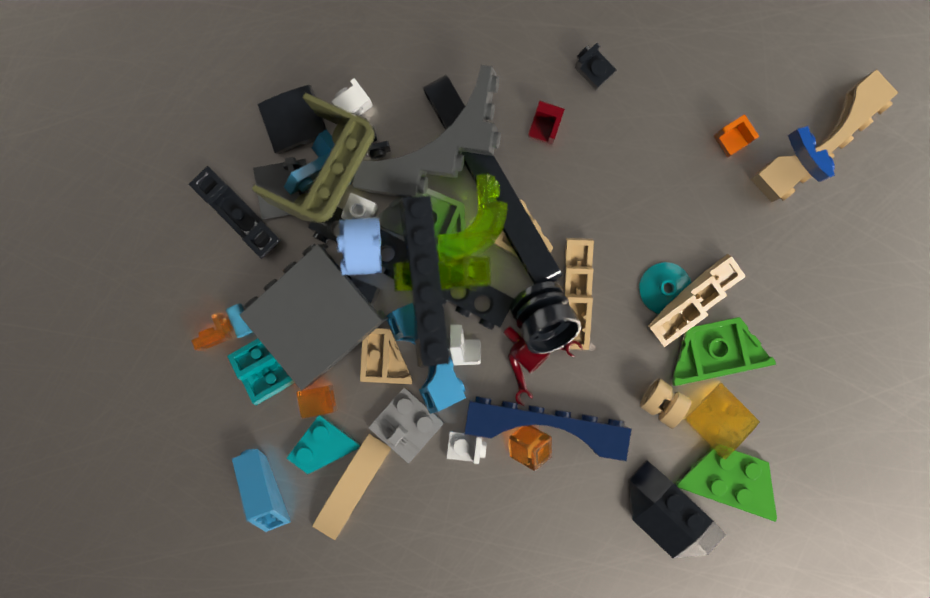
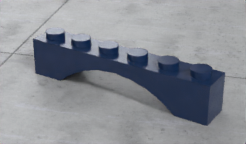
(605, 439)

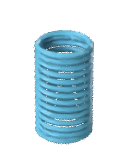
(240, 327)

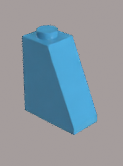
(259, 491)

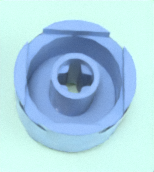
(360, 246)

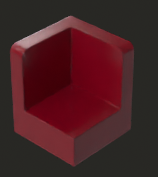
(546, 122)

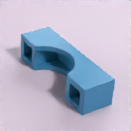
(441, 385)

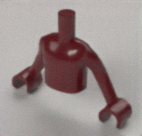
(531, 361)

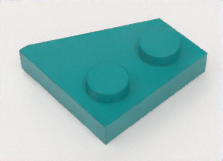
(321, 446)

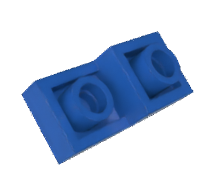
(819, 163)

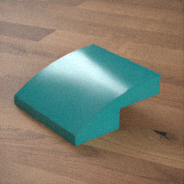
(259, 371)

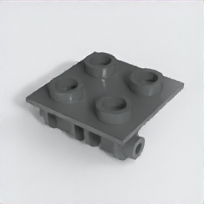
(273, 179)

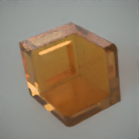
(316, 401)
(530, 447)

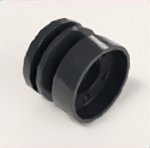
(545, 317)

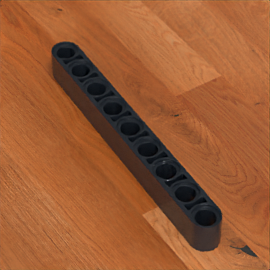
(518, 225)

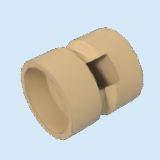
(674, 407)

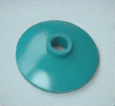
(653, 281)

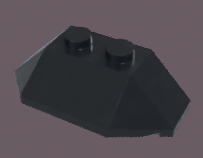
(670, 515)

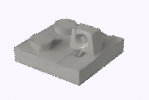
(406, 425)

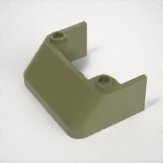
(351, 140)

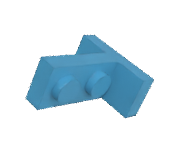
(306, 176)

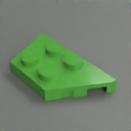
(718, 351)
(737, 482)

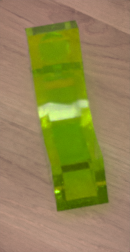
(484, 228)
(454, 274)

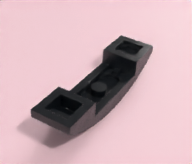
(235, 212)

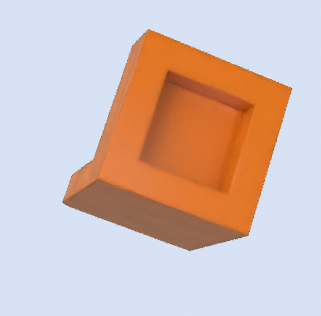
(736, 135)

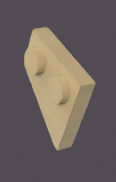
(382, 359)

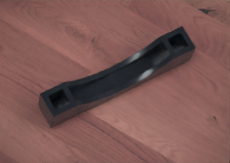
(425, 281)

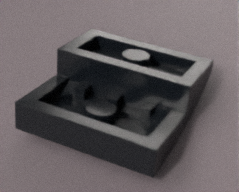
(290, 119)

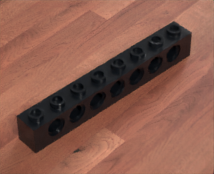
(498, 300)

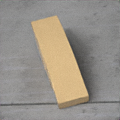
(578, 284)
(695, 300)

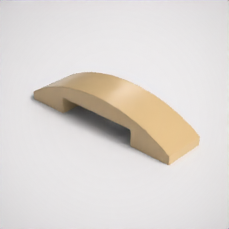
(351, 486)

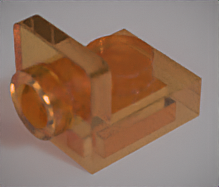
(210, 337)

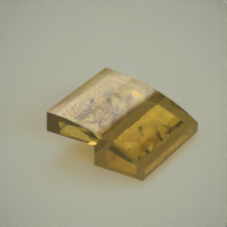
(722, 421)

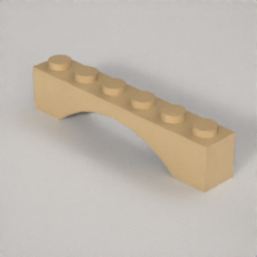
(861, 103)

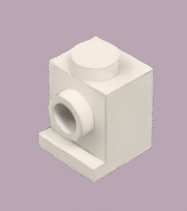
(353, 99)

